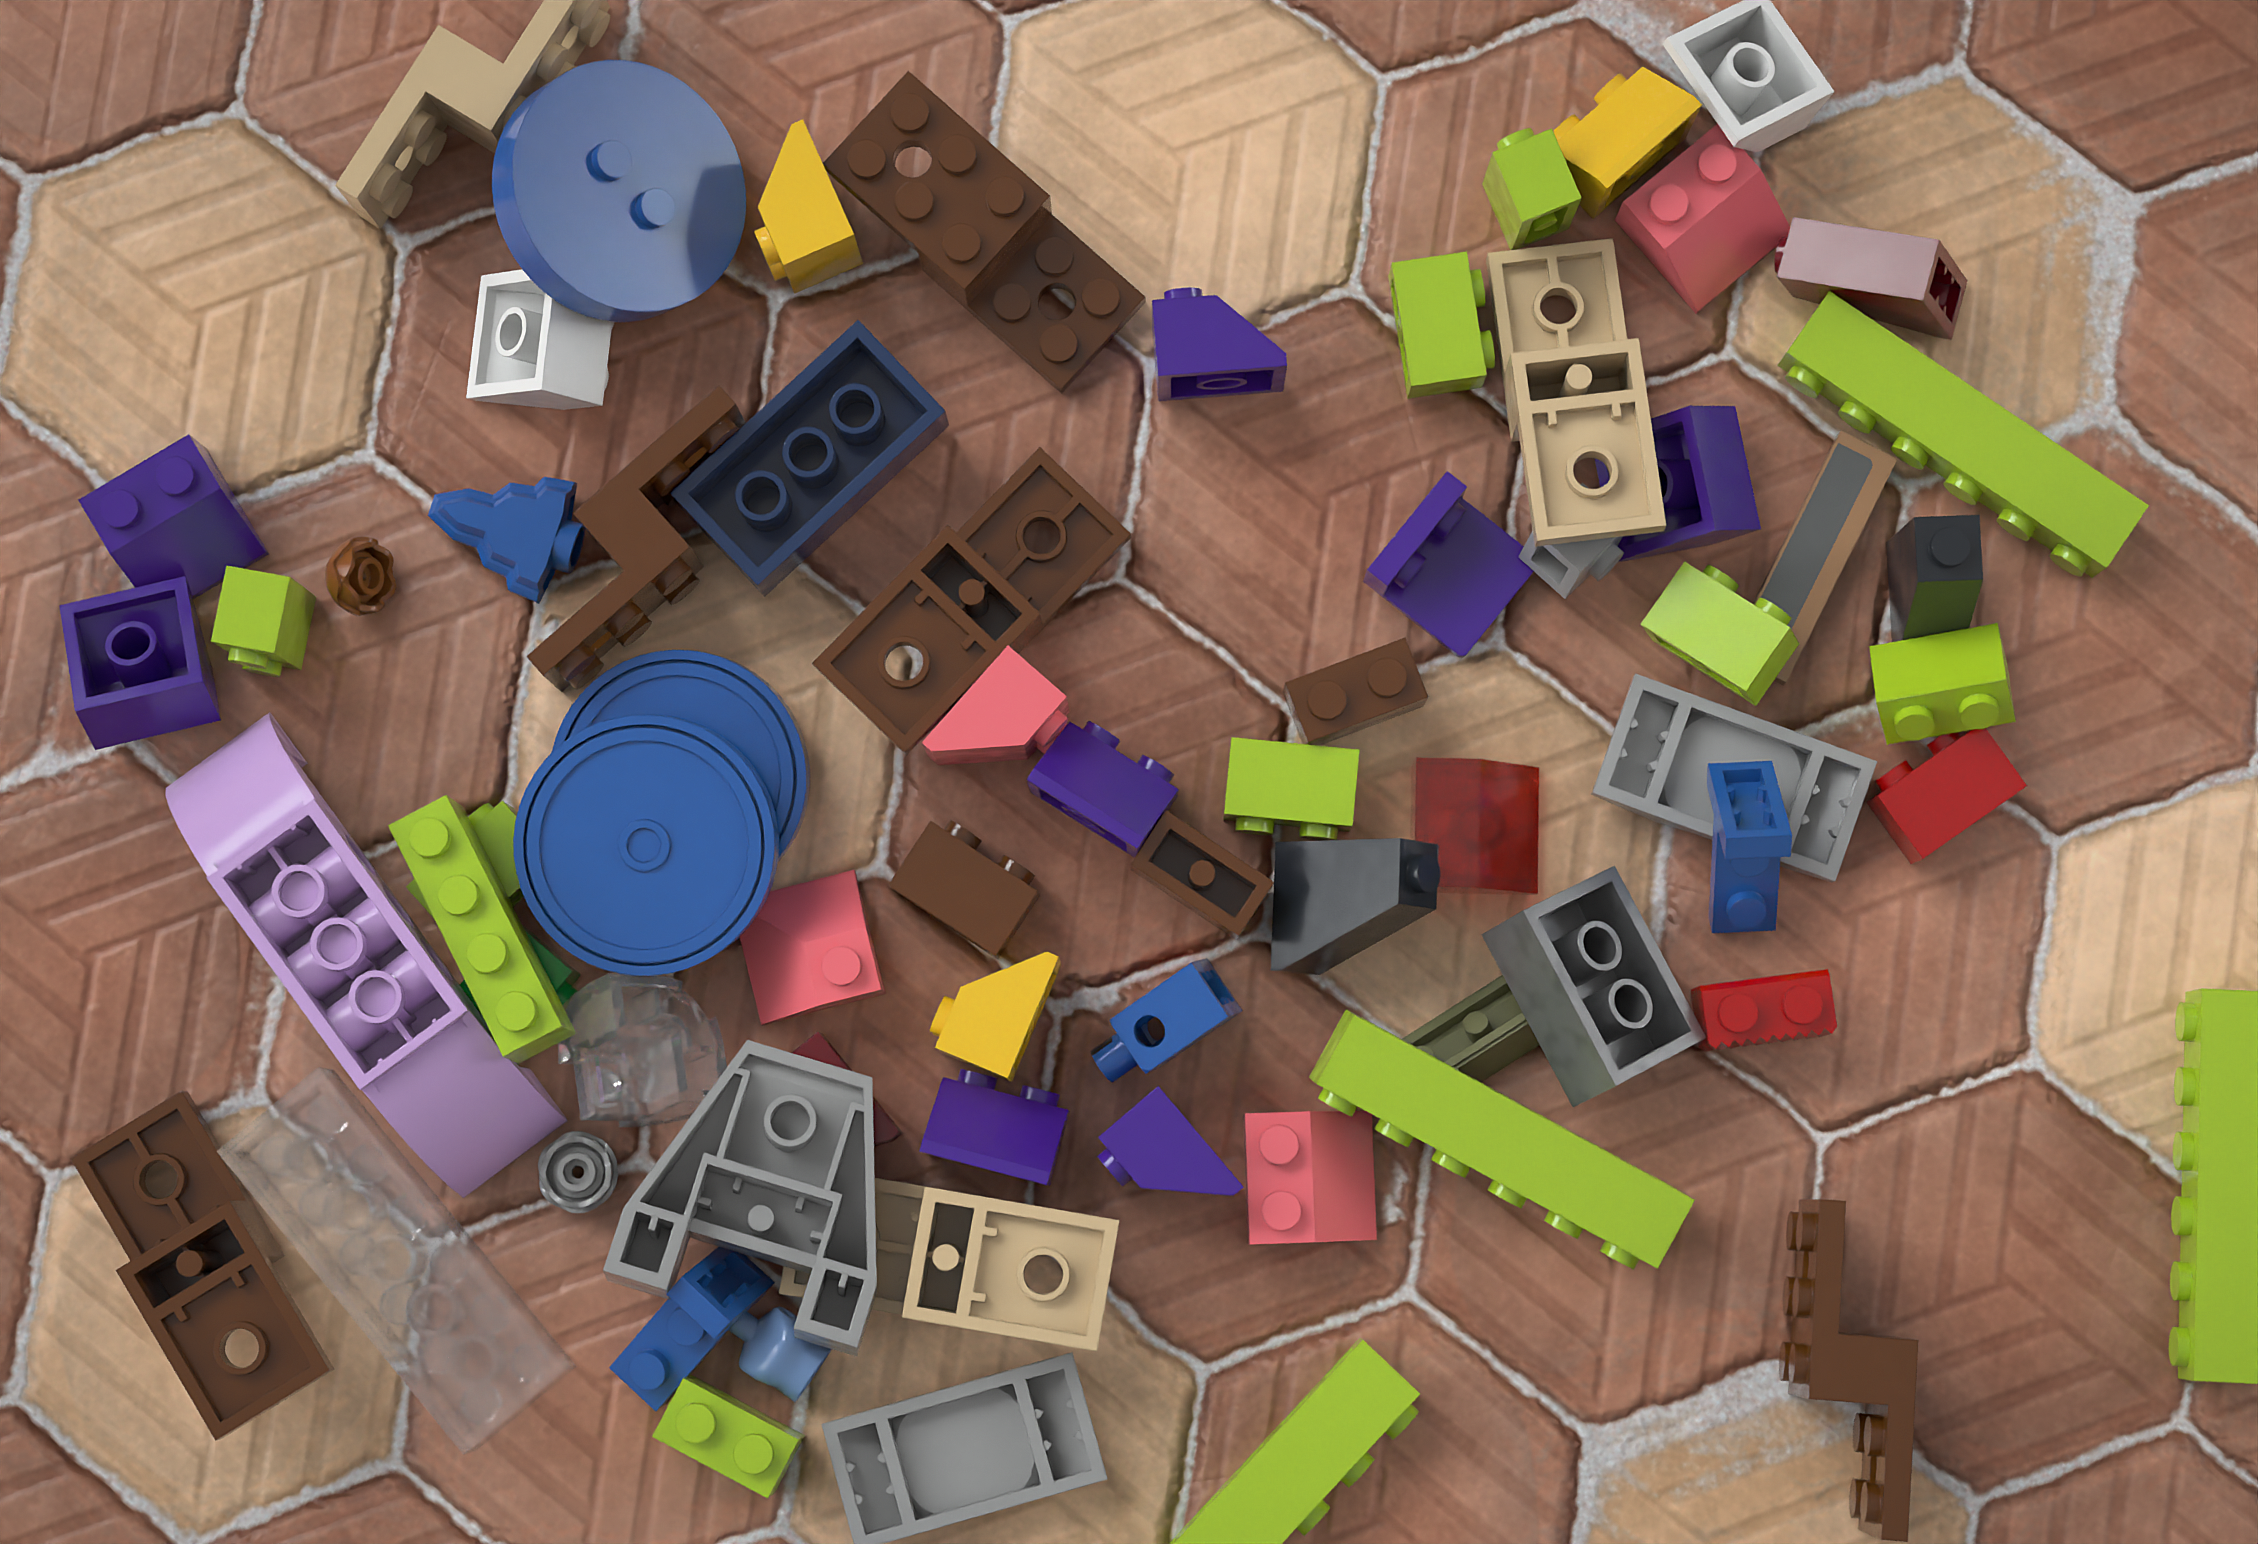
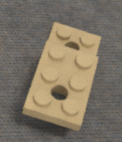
(467, 91)
(1575, 393)
(965, 1260)

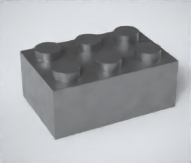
(1593, 986)

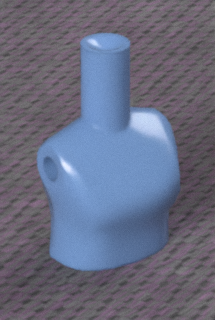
(774, 1353)

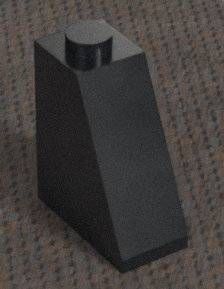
(1934, 575)
(1346, 897)

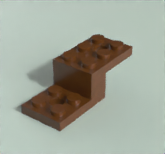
(984, 231)
(640, 541)
(971, 600)
(201, 1265)
(1850, 1369)

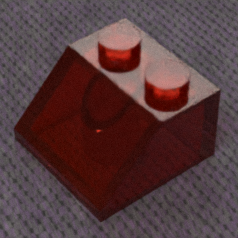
(1482, 820)

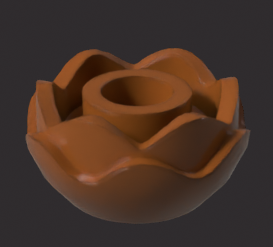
(360, 576)

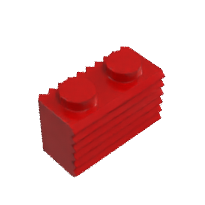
(1765, 1010)

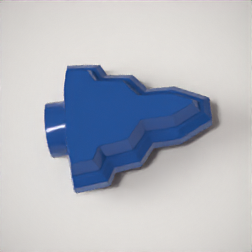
(517, 530)

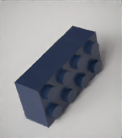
(811, 458)

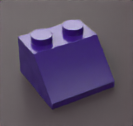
(1210, 349)
(1701, 482)
(174, 520)
(138, 663)
(1102, 786)
(996, 1128)
(1163, 1151)

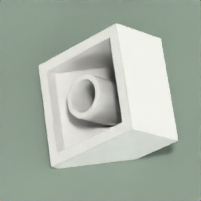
(1750, 73)
(535, 348)

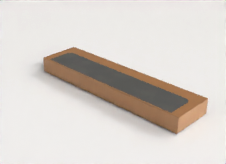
(1825, 535)

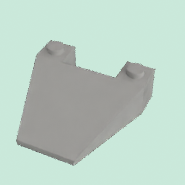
(772, 1171)

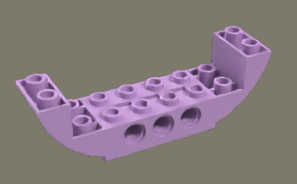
(356, 960)

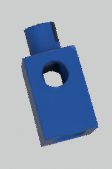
(1189, 1007)

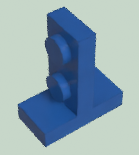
(1747, 846)
(690, 1324)

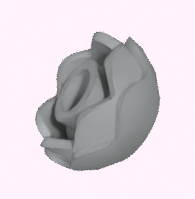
(557, 1176)

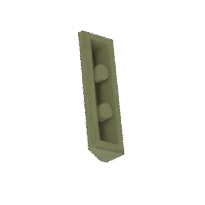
(1478, 1032)

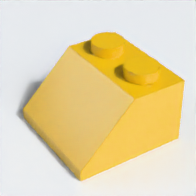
(1624, 135)
(803, 218)
(996, 1015)

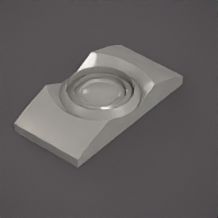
(1662, 759)
(964, 1451)

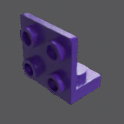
(1449, 568)

